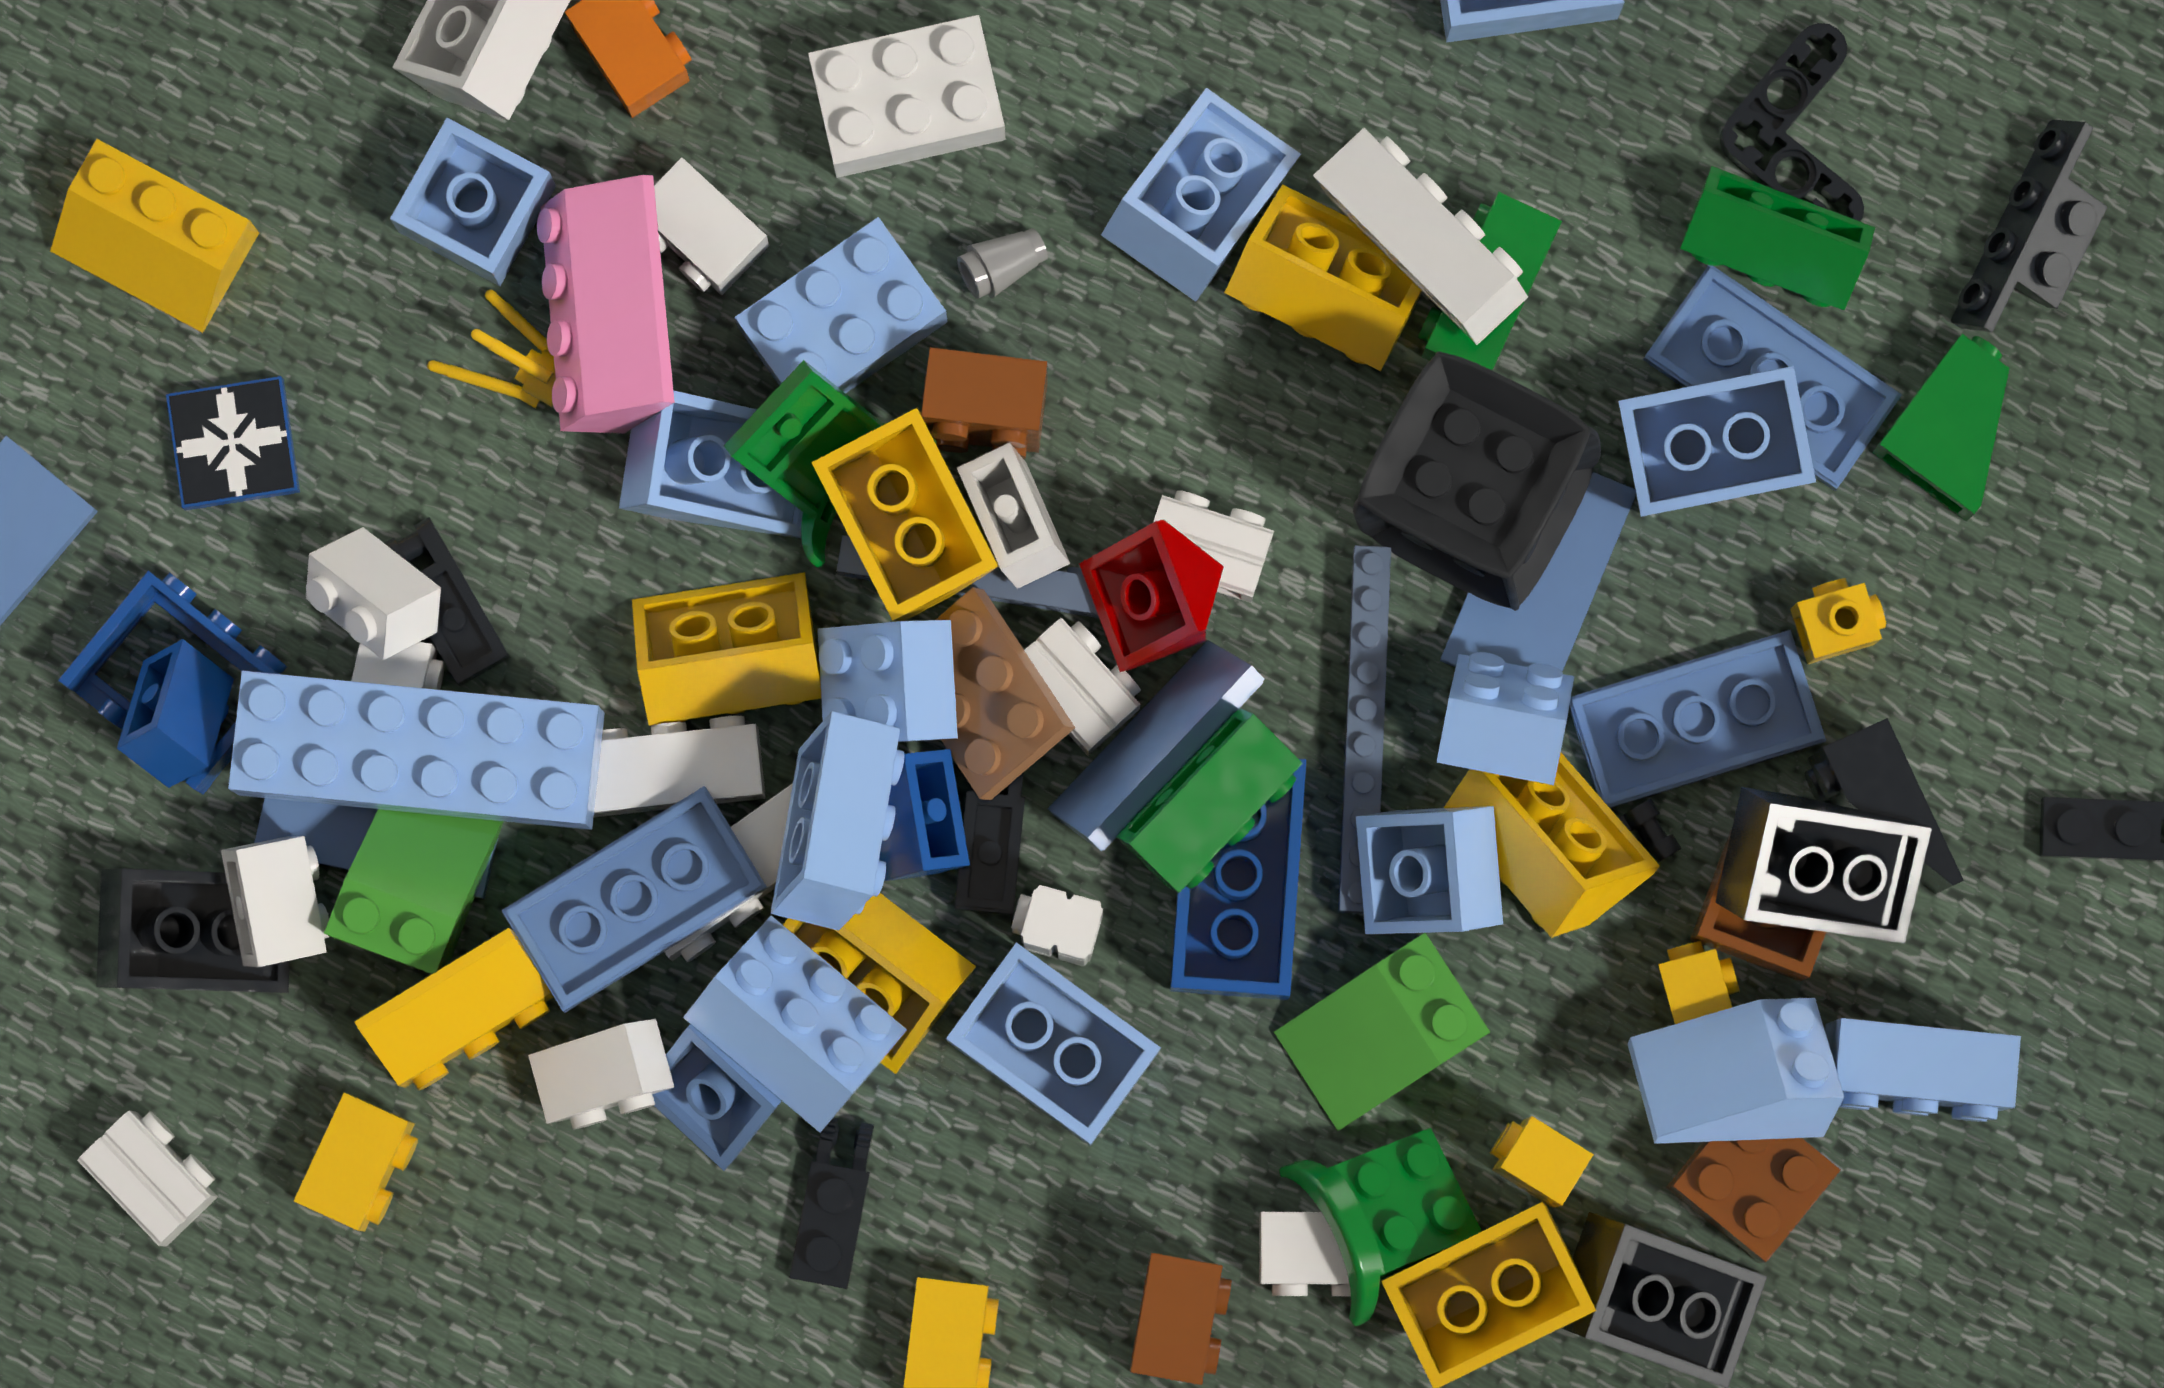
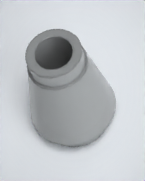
(1000, 262)

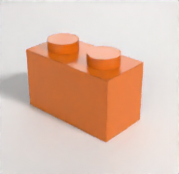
(631, 49)

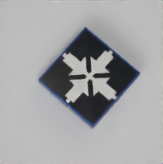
(232, 443)

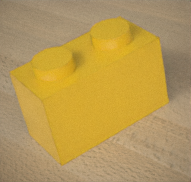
(1539, 1160)
(356, 1163)
(949, 1335)

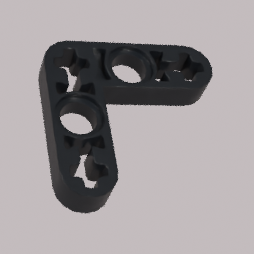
(1775, 122)

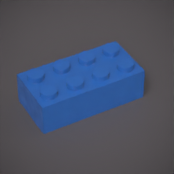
(1240, 920)

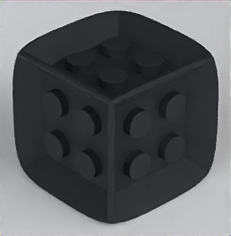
(1477, 480)

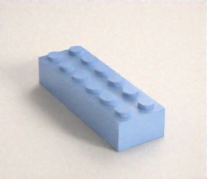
(416, 750)

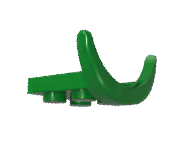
(791, 430)
(1387, 1210)

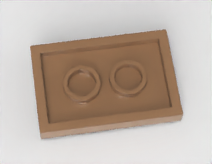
(1001, 699)

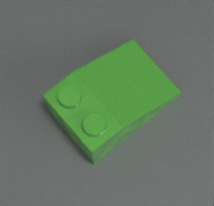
(413, 886)
(1381, 1031)

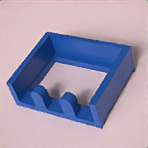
(176, 600)

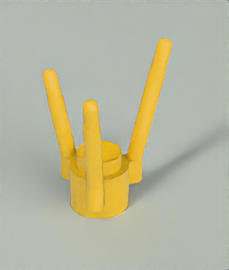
(534, 371)

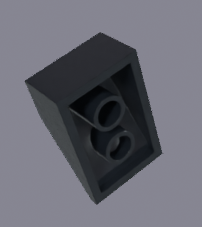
(1874, 776)
(1822, 866)
(174, 935)
(1664, 1300)

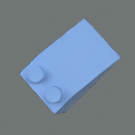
(1200, 194)
(686, 474)
(1739, 1074)

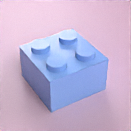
(473, 201)
(891, 676)
(1506, 718)
(1429, 870)

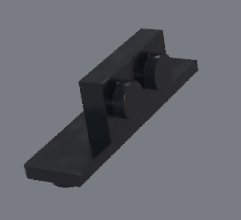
(2038, 234)

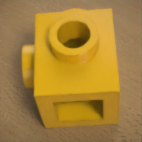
(1838, 620)
(1697, 981)

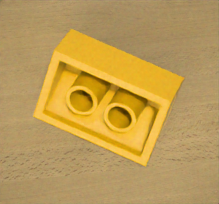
(151, 236)
(1324, 279)
(905, 516)
(726, 649)
(1558, 845)
(894, 965)
(456, 1011)
(1489, 1295)

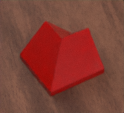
(1152, 593)

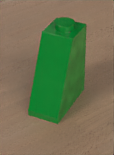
(1951, 426)

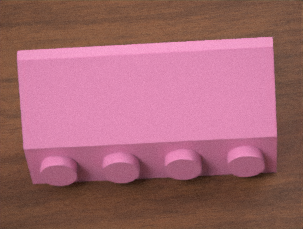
(606, 305)

